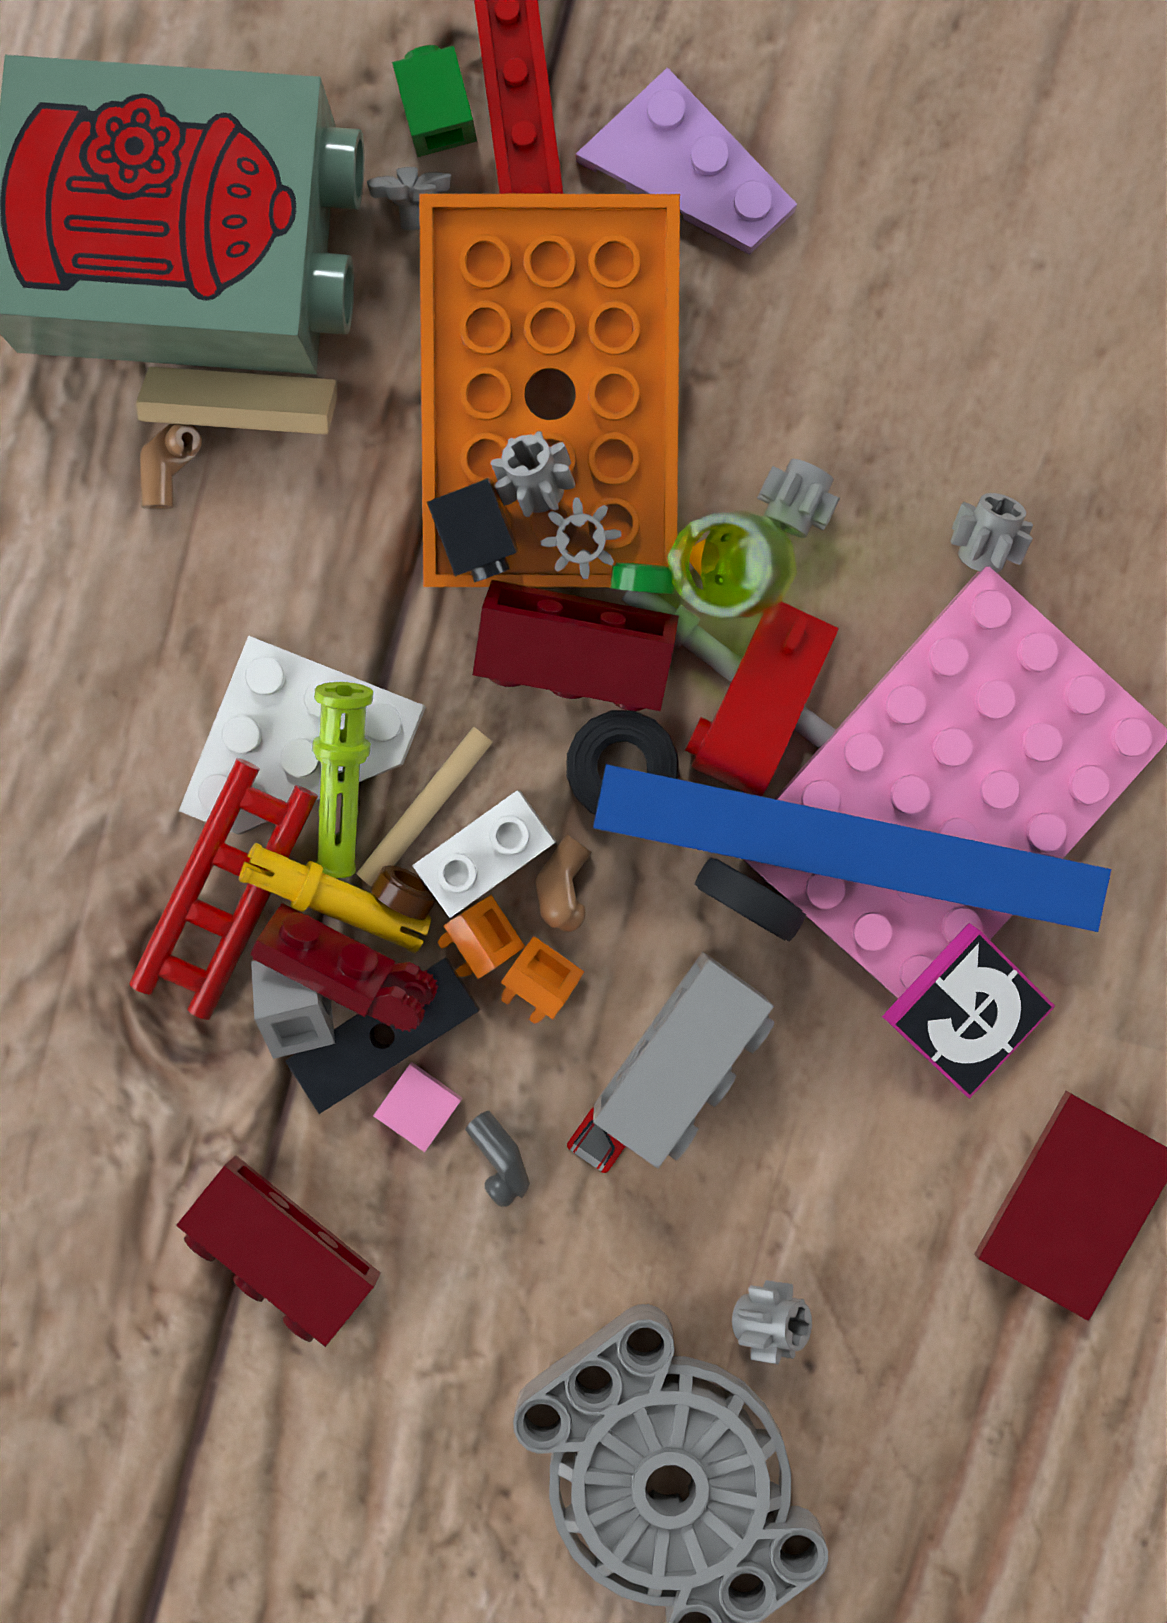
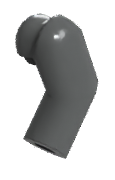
(505, 1157)

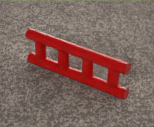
(184, 902)

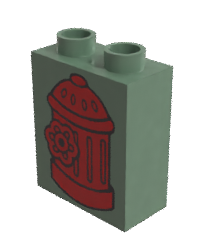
(172, 214)

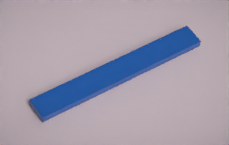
(851, 848)

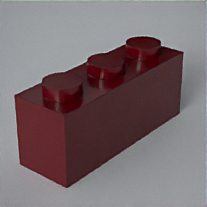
(574, 646)
(278, 1252)

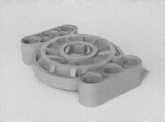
(659, 1416)

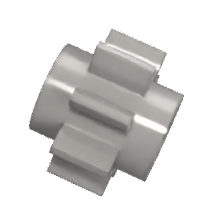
(533, 473)
(798, 497)
(991, 532)
(583, 557)
(772, 1322)

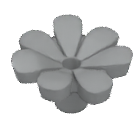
(406, 191)

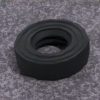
(609, 729)
(750, 899)

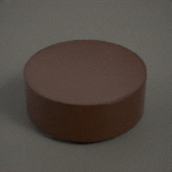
(403, 892)

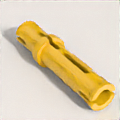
(311, 888)

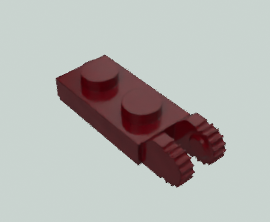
(344, 969)

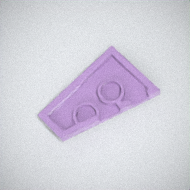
(676, 146)

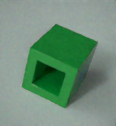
(434, 99)

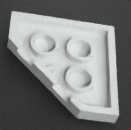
(272, 724)

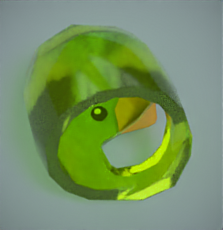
(741, 563)

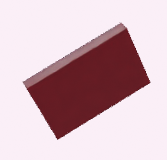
(1076, 1206)

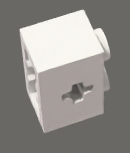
(484, 853)

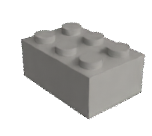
(683, 1061)

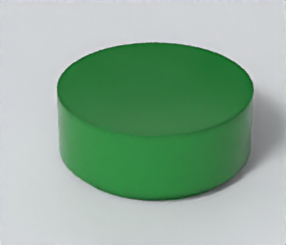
(642, 578)

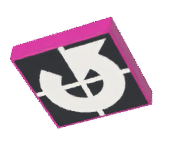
(969, 1010)

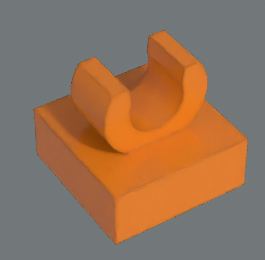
(482, 938)
(541, 979)

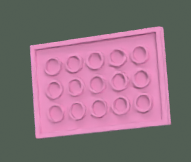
(971, 735)

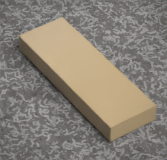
(237, 400)

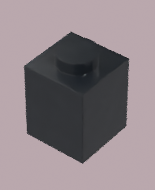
(474, 530)

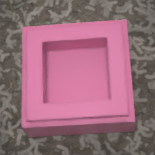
(417, 1106)

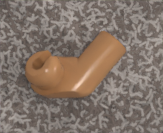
(162, 459)
(556, 889)

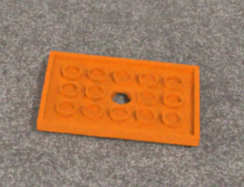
(569, 290)

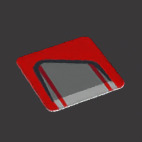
(595, 1144)

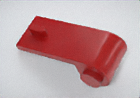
(763, 700)

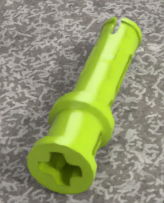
(340, 748)

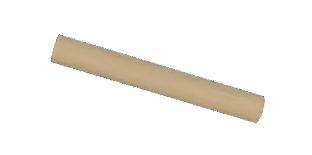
(426, 805)

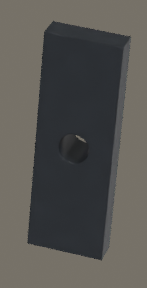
(358, 1058)

